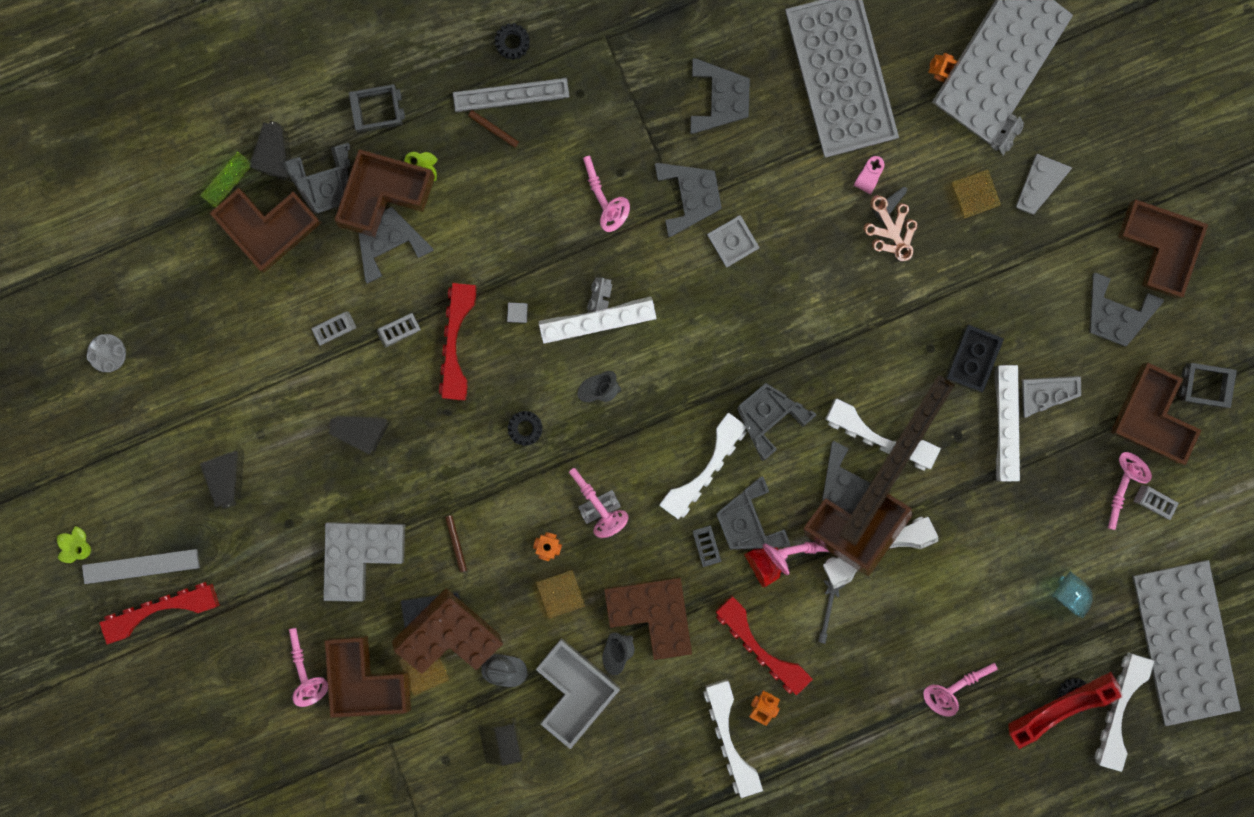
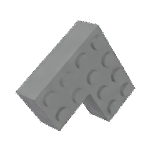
(350, 548)
(584, 690)

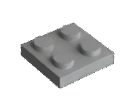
(733, 241)

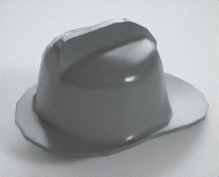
(599, 387)
(616, 652)
(504, 670)

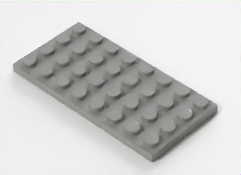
(1001, 63)
(841, 75)
(1186, 643)

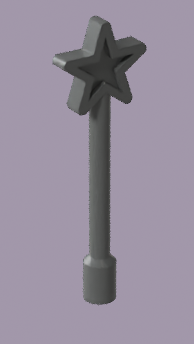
(823, 635)

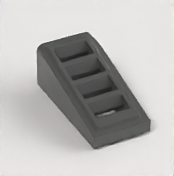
(892, 202)
(702, 530)

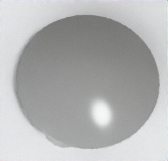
(106, 353)

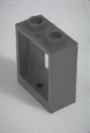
(357, 112)
(1227, 385)

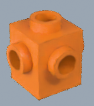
(942, 66)
(551, 539)
(764, 708)

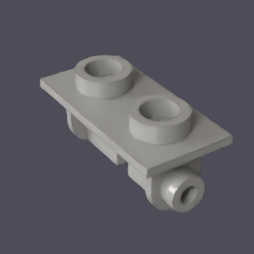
(1005, 141)
(599, 288)
(590, 513)

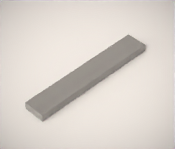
(511, 95)
(140, 566)

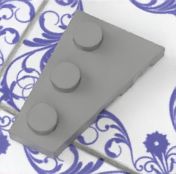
(1040, 183)
(1046, 392)

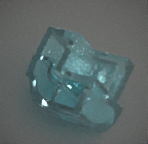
(1074, 594)

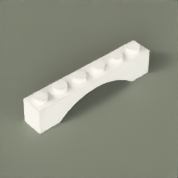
(618, 316)
(845, 416)
(1008, 423)
(679, 498)
(916, 535)
(721, 699)
(1112, 749)

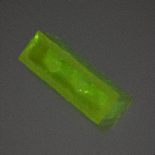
(226, 179)

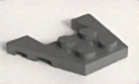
(728, 99)
(323, 189)
(697, 191)
(390, 234)
(1115, 320)
(765, 410)
(840, 485)
(742, 524)

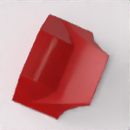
(763, 566)

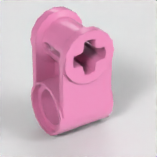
(868, 177)

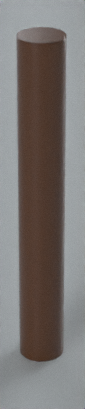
(494, 129)
(455, 543)

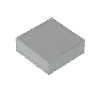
(517, 312)

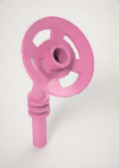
(610, 211)
(1131, 471)
(606, 517)
(779, 556)
(306, 685)
(944, 695)

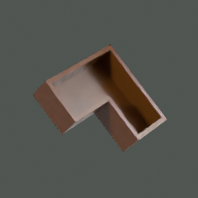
(379, 181)
(261, 236)
(1174, 242)
(1146, 420)
(874, 543)
(661, 606)
(443, 626)
(354, 688)

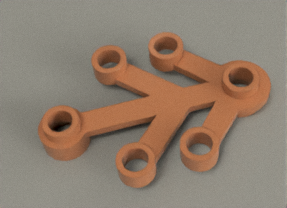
(893, 230)

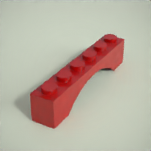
(462, 301)
(122, 626)
(790, 673)
(1094, 694)

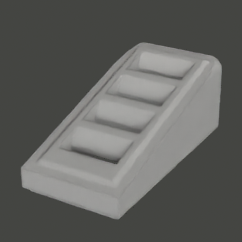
(347, 320)
(395, 324)
(1145, 496)

